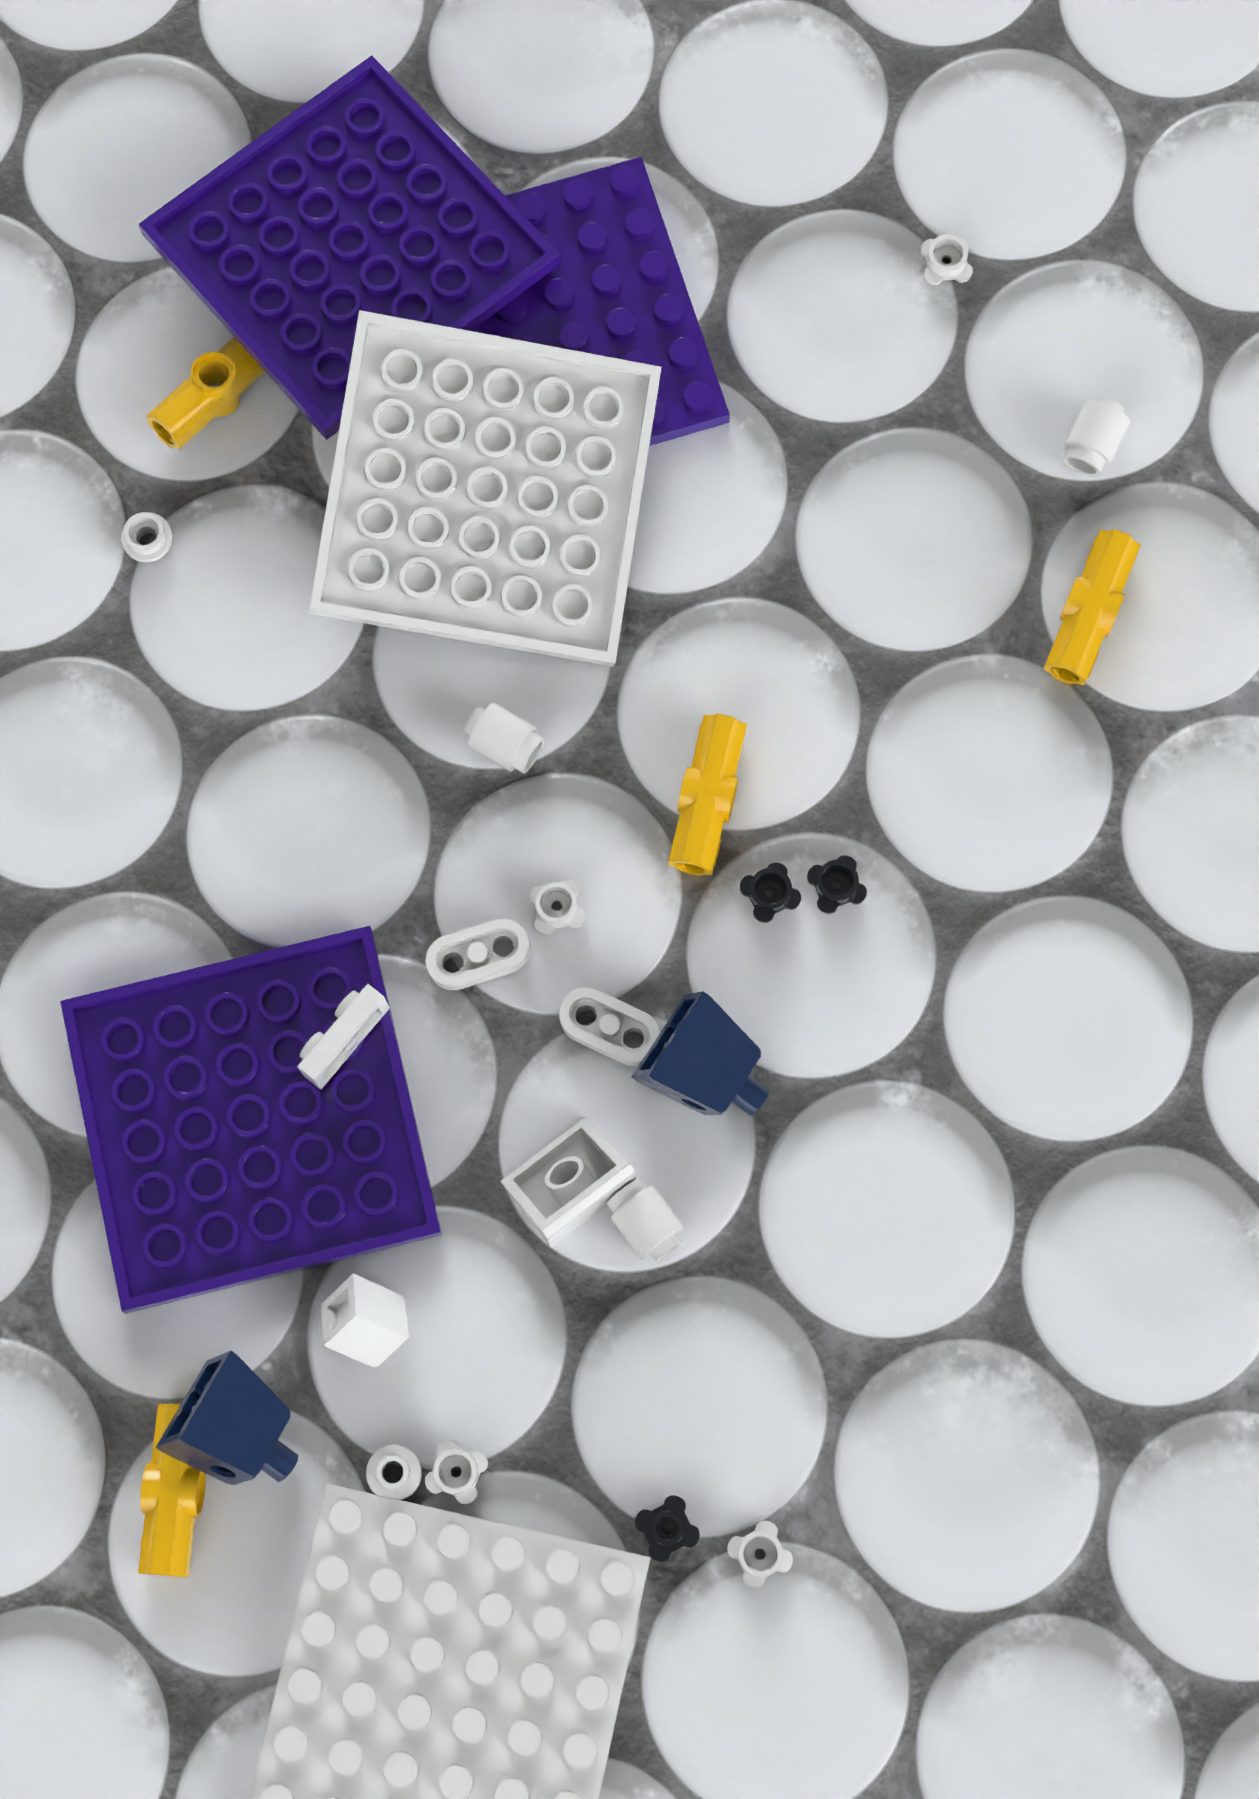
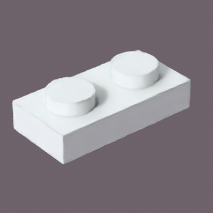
(328, 1051)

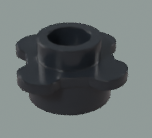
(844, 871)
(771, 877)
(664, 1544)

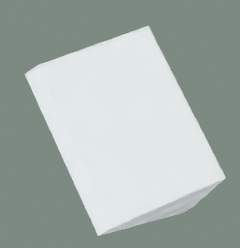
(569, 1181)

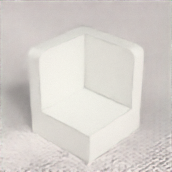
(364, 1321)

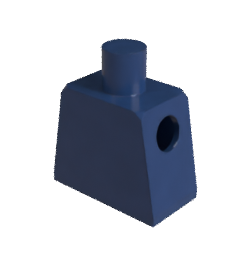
(703, 1060)
(230, 1425)

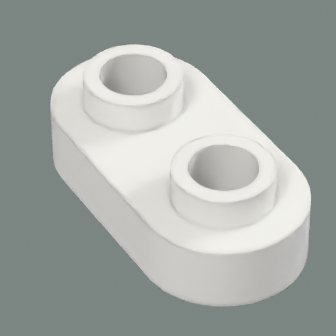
(476, 949)
(611, 1025)

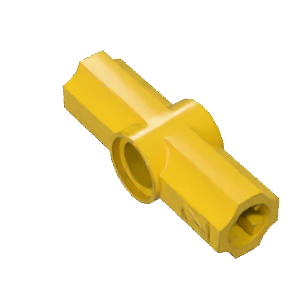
(197, 403)
(1092, 607)
(707, 794)
(171, 1501)

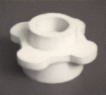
(946, 247)
(543, 899)
(461, 1487)
(744, 1551)

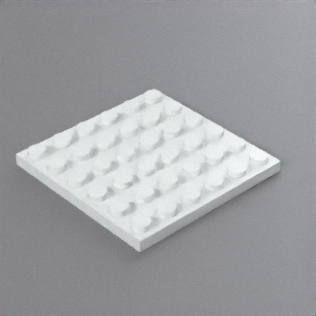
(485, 489)
(448, 1659)

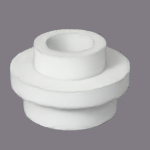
(142, 524)
(411, 1472)

